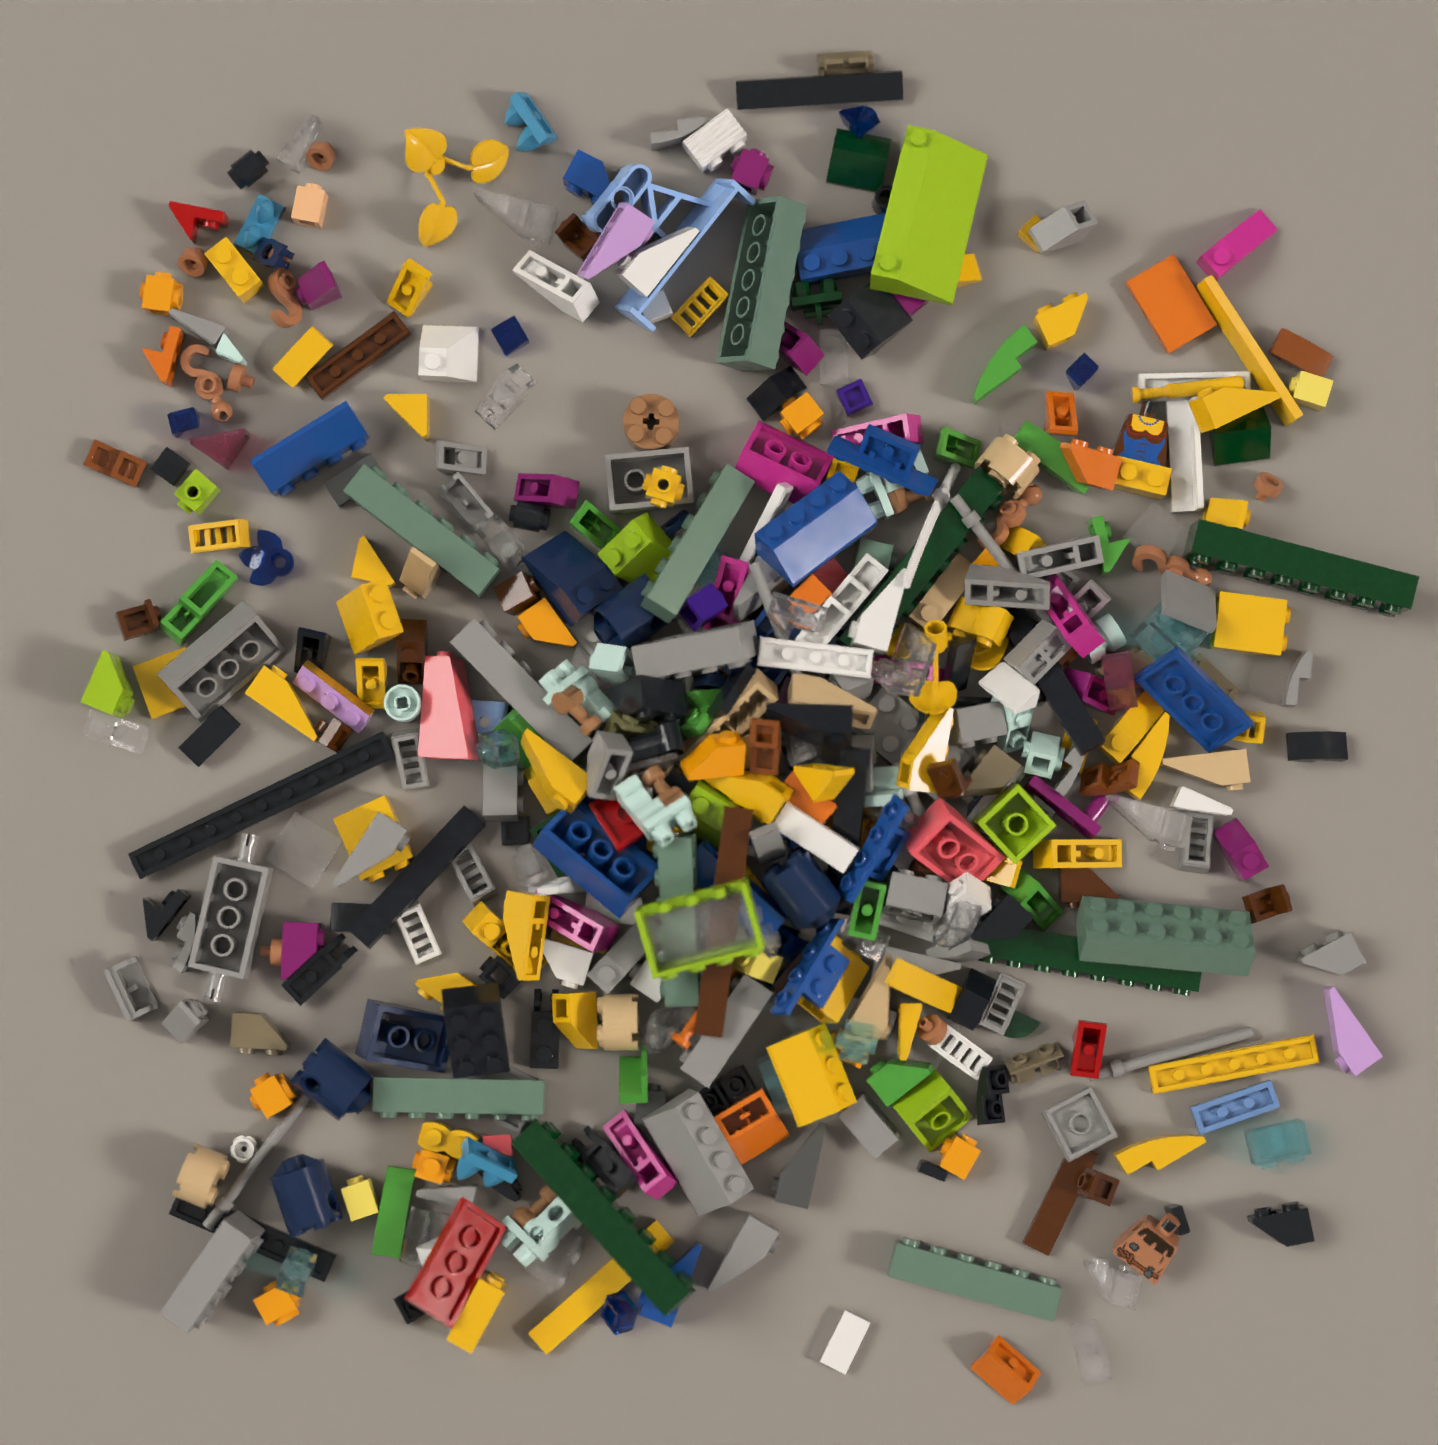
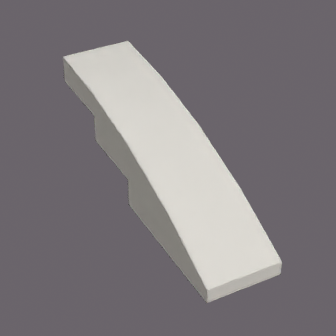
(847, 599)

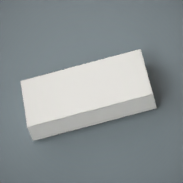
(845, 1341)

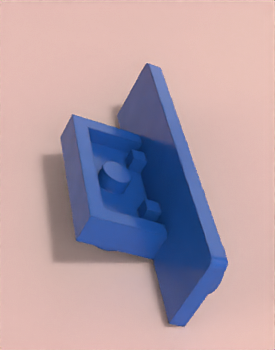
(886, 457)
(878, 851)
(816, 972)

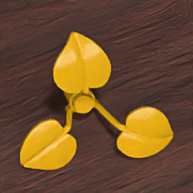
(425, 154)
(939, 696)

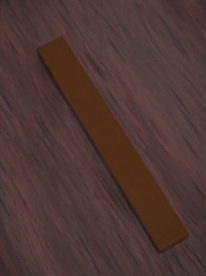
(730, 867)

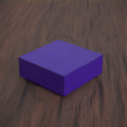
(854, 397)

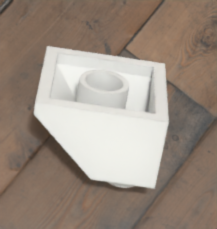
(448, 353)

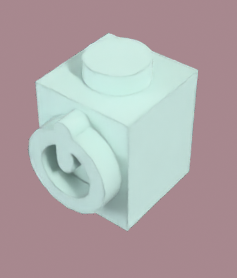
(1042, 754)

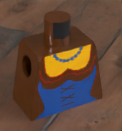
(1143, 436)

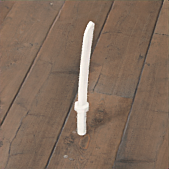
(941, 497)

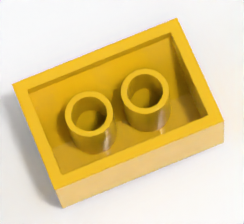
(811, 1074)

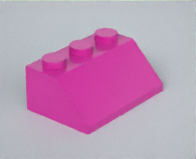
(778, 458)

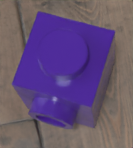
(703, 607)

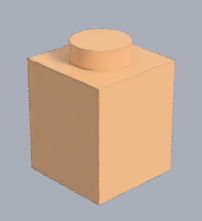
(309, 206)

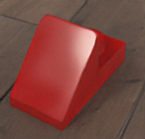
(190, 217)
(1088, 1049)

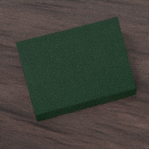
(858, 161)
(1242, 439)

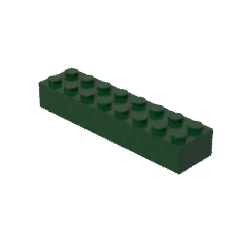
(1300, 567)
(603, 1217)

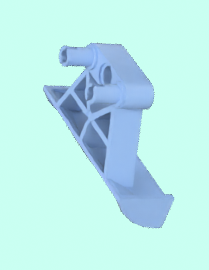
(635, 181)

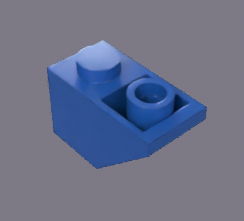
(586, 176)

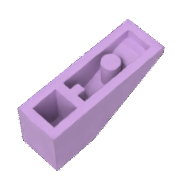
(621, 235)
(1348, 1037)

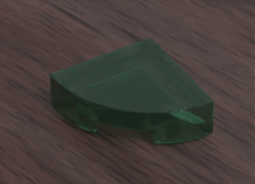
(1021, 1026)

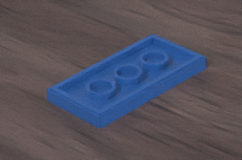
(1193, 699)

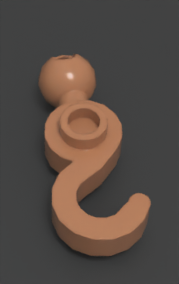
(282, 286)
(207, 384)
(1013, 513)
(1173, 563)

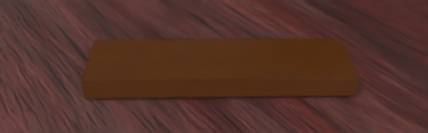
(358, 355)
(1057, 1204)

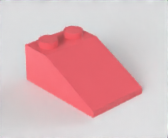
(951, 844)

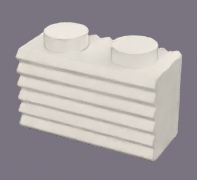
(715, 141)

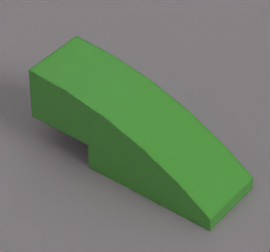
(1004, 362)
(1048, 451)
(197, 602)
(394, 1212)

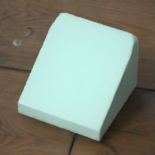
(229, 352)

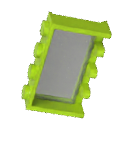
(700, 929)

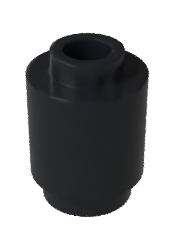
(248, 169)
(529, 516)

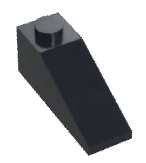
(815, 723)

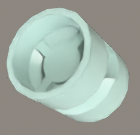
(1112, 635)
(403, 703)

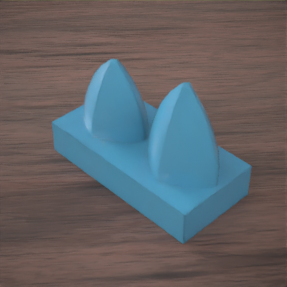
(537, 130)
(259, 223)
(495, 1164)

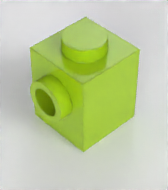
(196, 483)

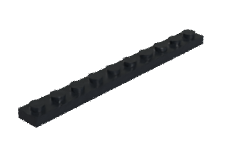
(261, 805)

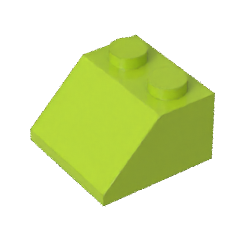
(636, 549)
(109, 687)
(708, 811)
(1013, 822)
(932, 1110)

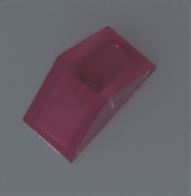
(223, 446)
(1119, 681)

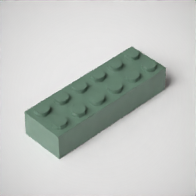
(761, 284)
(420, 530)
(1165, 936)

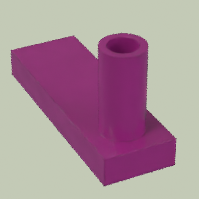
(1083, 822)

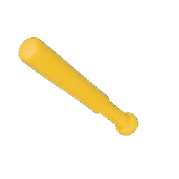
(1185, 389)

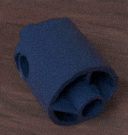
(622, 619)
(802, 890)
(334, 1081)
(305, 1194)

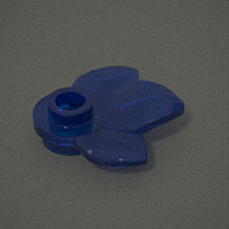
(263, 559)

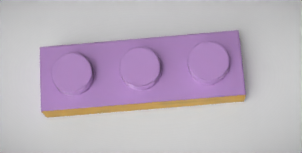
(333, 696)

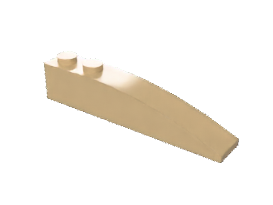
(749, 705)

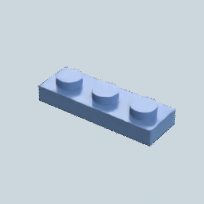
(1234, 1107)

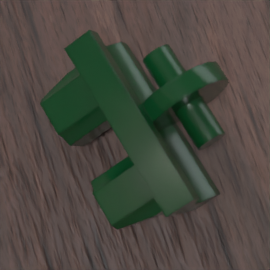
(828, 297)

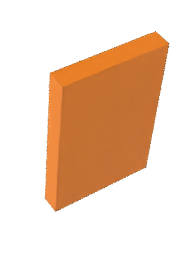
(1171, 304)

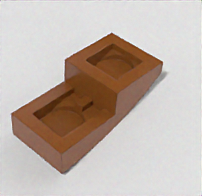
(1300, 353)
(115, 463)
(765, 746)
(1106, 780)

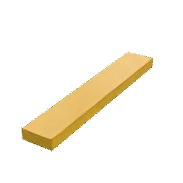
(1247, 349)
(1233, 1064)
(588, 1298)

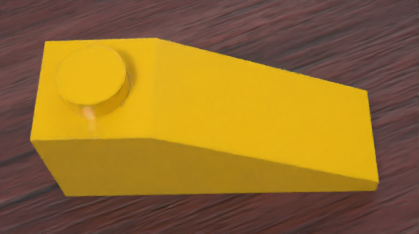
(1226, 404)
(280, 698)
(1130, 728)
(559, 776)
(1078, 853)
(525, 926)

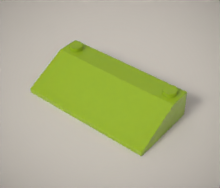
(928, 217)

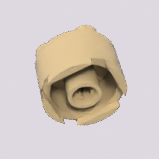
(1009, 465)
(620, 1022)
(201, 1176)

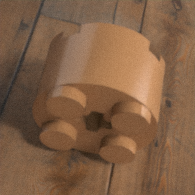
(651, 407)

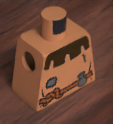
(1149, 1245)

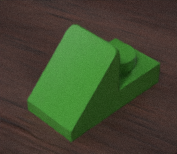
(1110, 551)
(698, 719)

